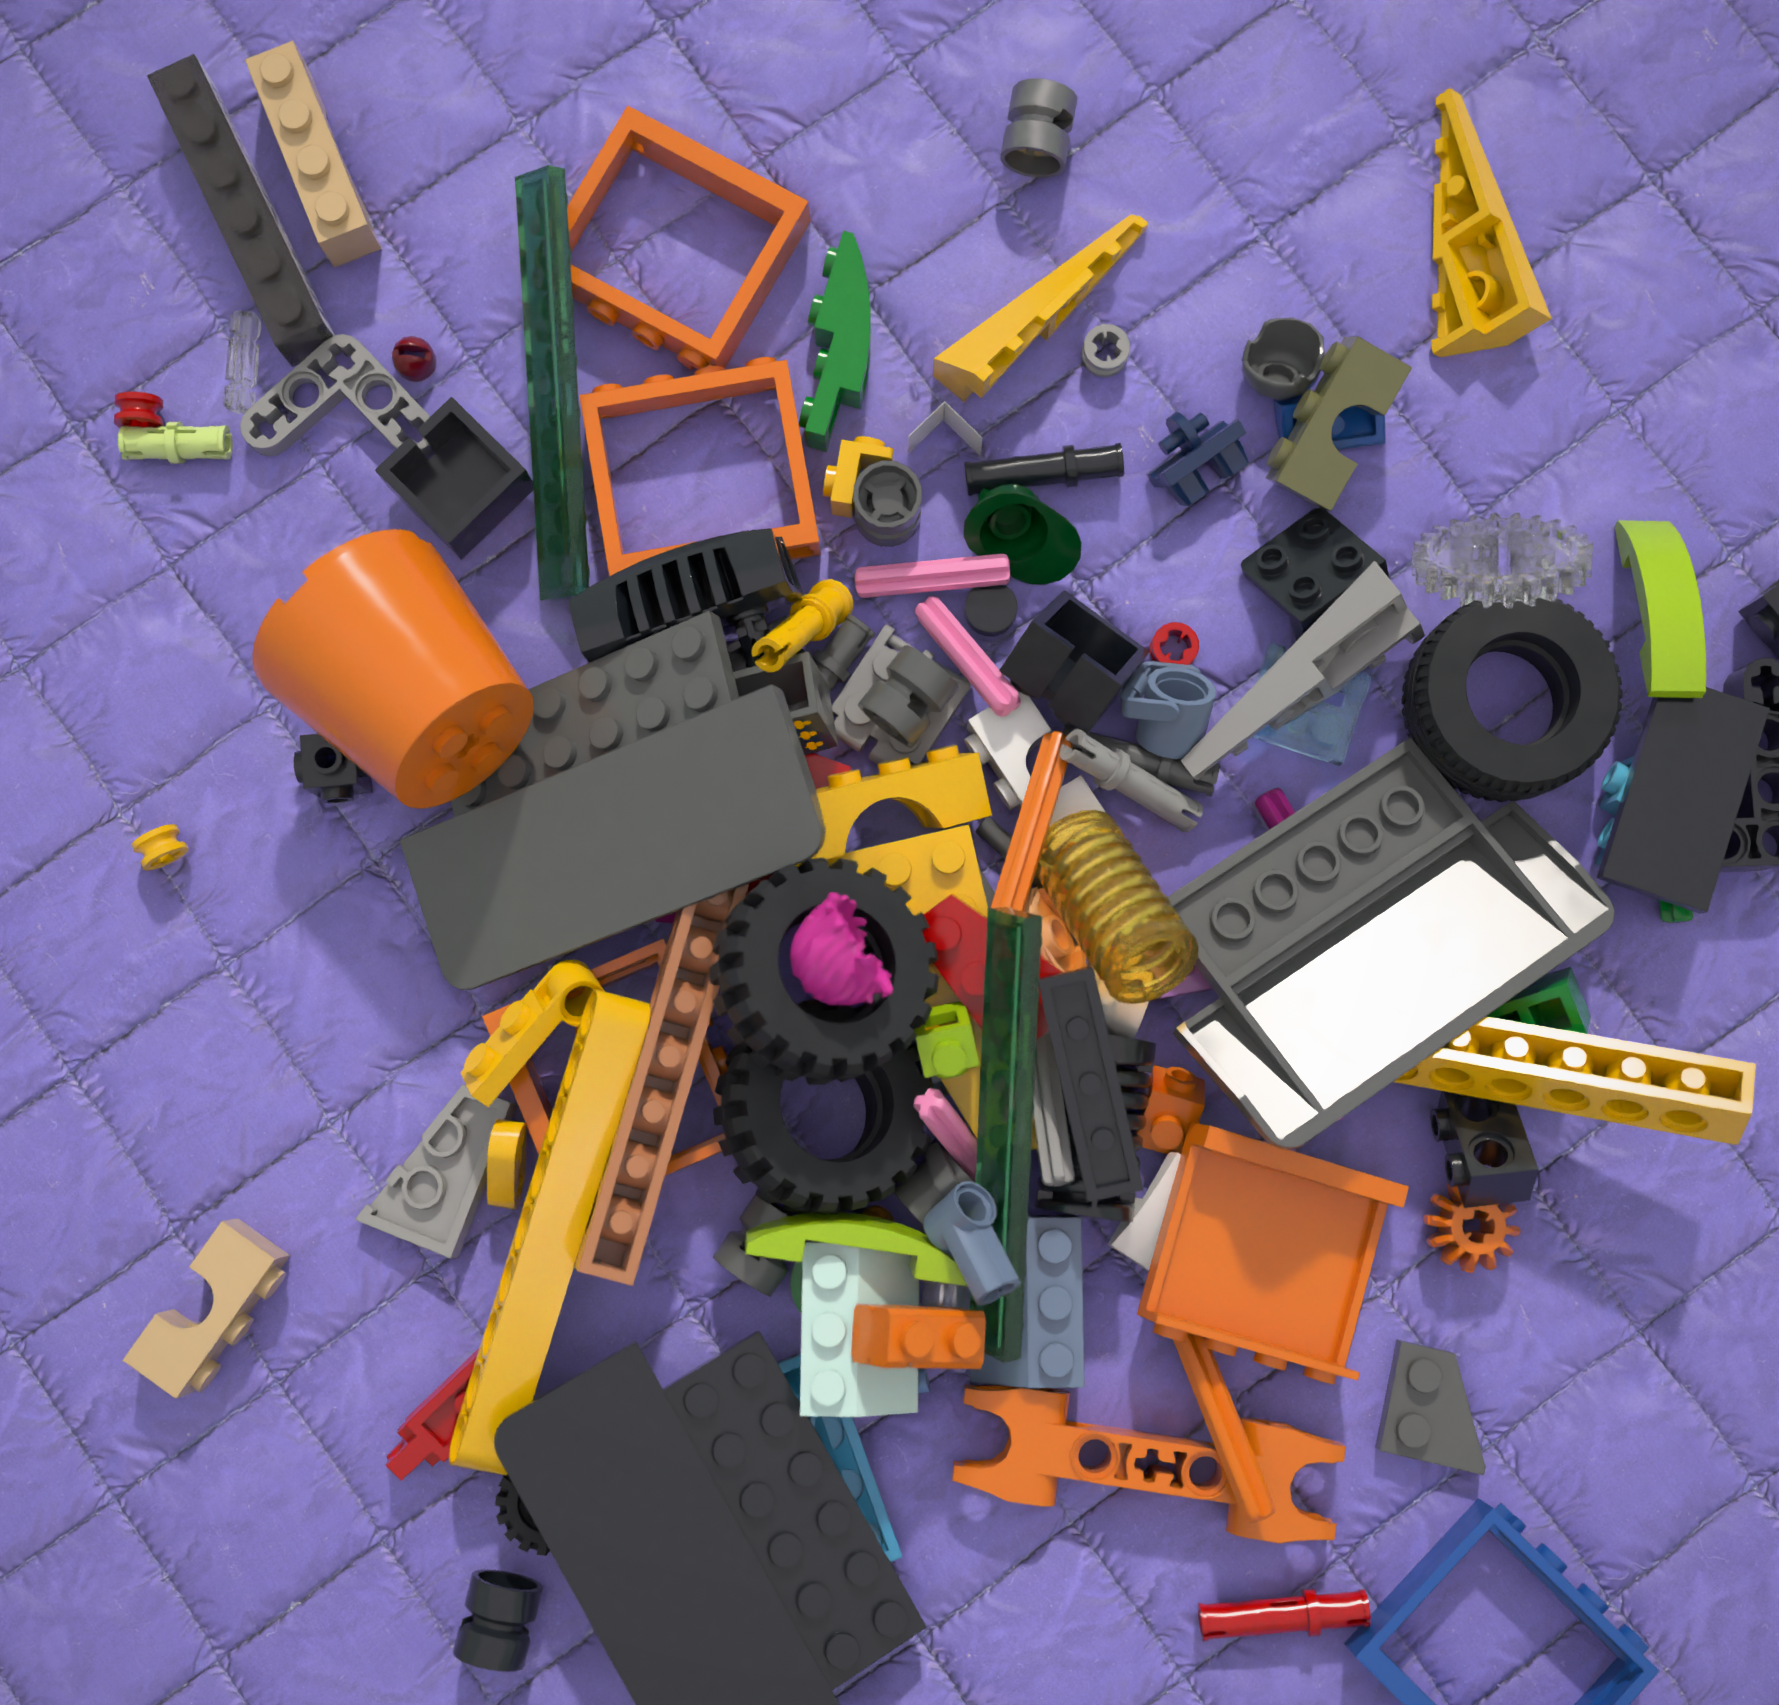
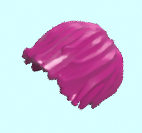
(830, 956)

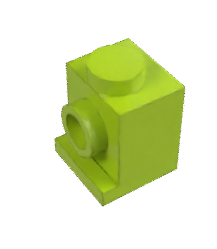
(948, 1048)

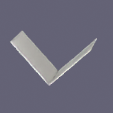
(951, 418)

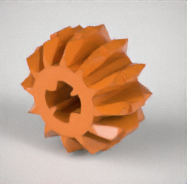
(1473, 1245)

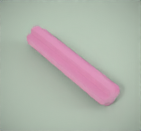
(932, 575)
(968, 656)
(948, 1129)

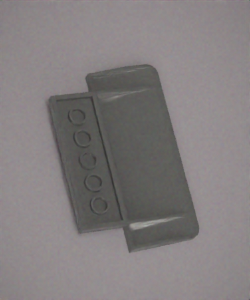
(617, 808)
(1371, 940)

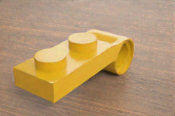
(526, 1027)

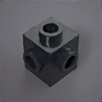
(331, 783)

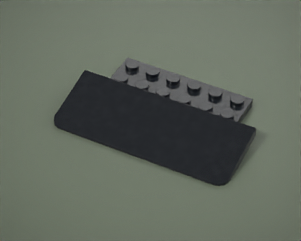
(706, 1531)

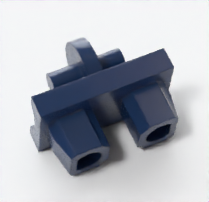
(1217, 445)

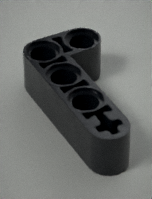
(1756, 815)

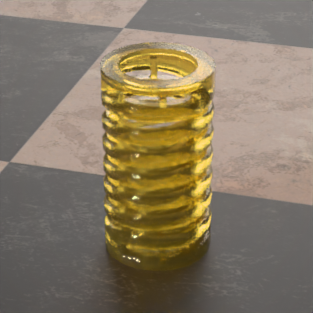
(1115, 908)

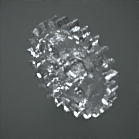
(1537, 560)

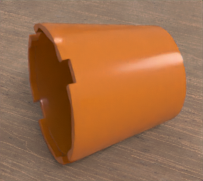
(395, 668)

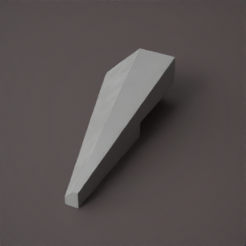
(1335, 649)

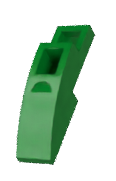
(843, 327)

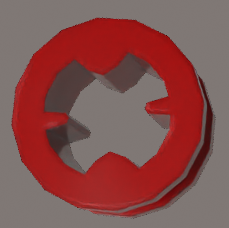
(138, 409)
(1184, 633)

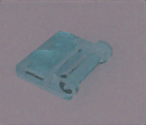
(1324, 729)

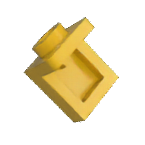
(852, 458)

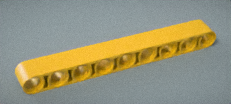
(551, 1224)

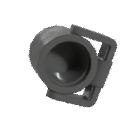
(930, 1182)

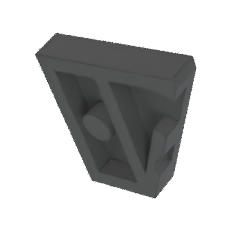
(1428, 1410)

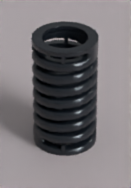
(1072, 1197)

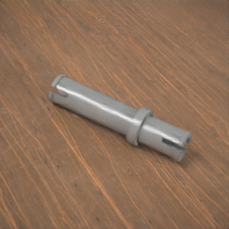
(1115, 771)

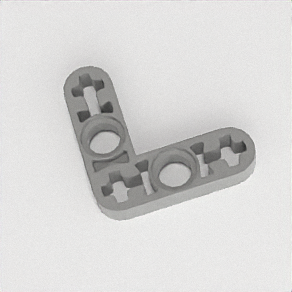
(349, 384)

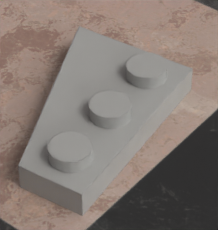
(442, 1180)

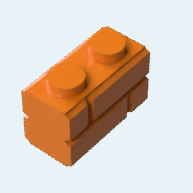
(918, 1336)

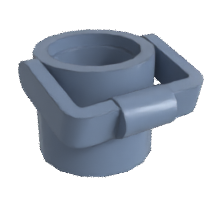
(1173, 708)

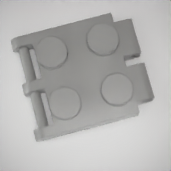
(856, 728)

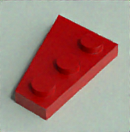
(962, 952)

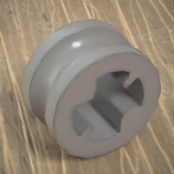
(1104, 333)

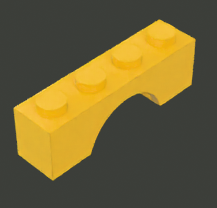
(938, 792)

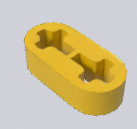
(506, 1164)

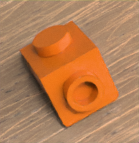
(1174, 1102)

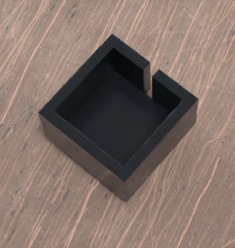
(464, 485)
(1073, 661)

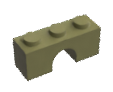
(1352, 376)

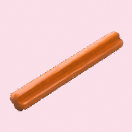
(1032, 824)
(1226, 1429)

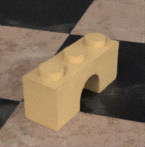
(240, 1271)

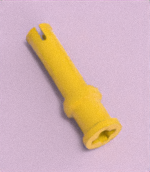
(809, 620)

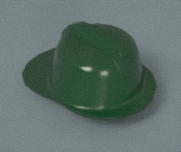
(1033, 536)

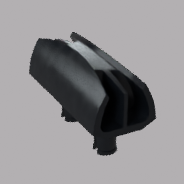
(729, 574)

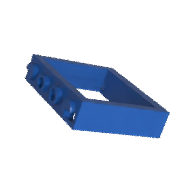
(1616, 1685)

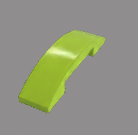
(1669, 608)
(787, 1236)

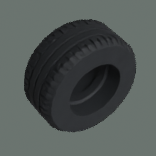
(1568, 657)

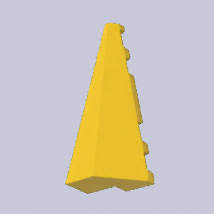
(1483, 273)
(995, 344)

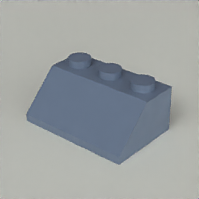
(1051, 1311)

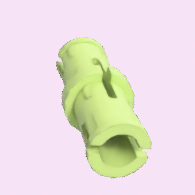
(175, 442)

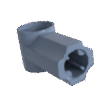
(964, 1229)

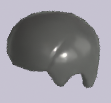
(1283, 358)

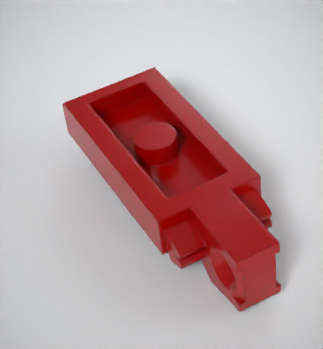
(431, 1425)

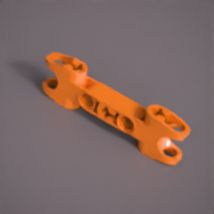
(1047, 1447)

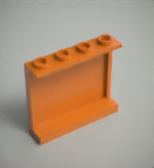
(1266, 1252)

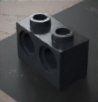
(1483, 1134)

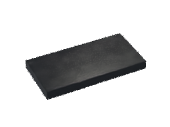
(1683, 797)

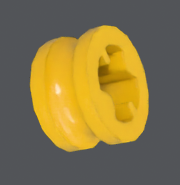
(160, 847)

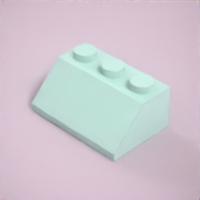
(832, 1285)

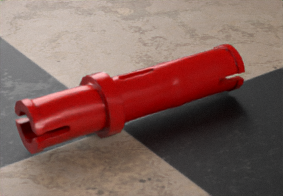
(1284, 1615)

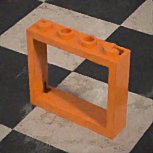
(716, 174)
(705, 385)
(531, 1094)

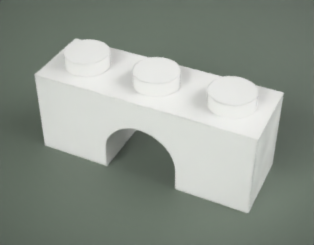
(1005, 745)

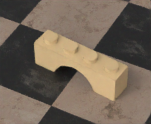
(312, 154)

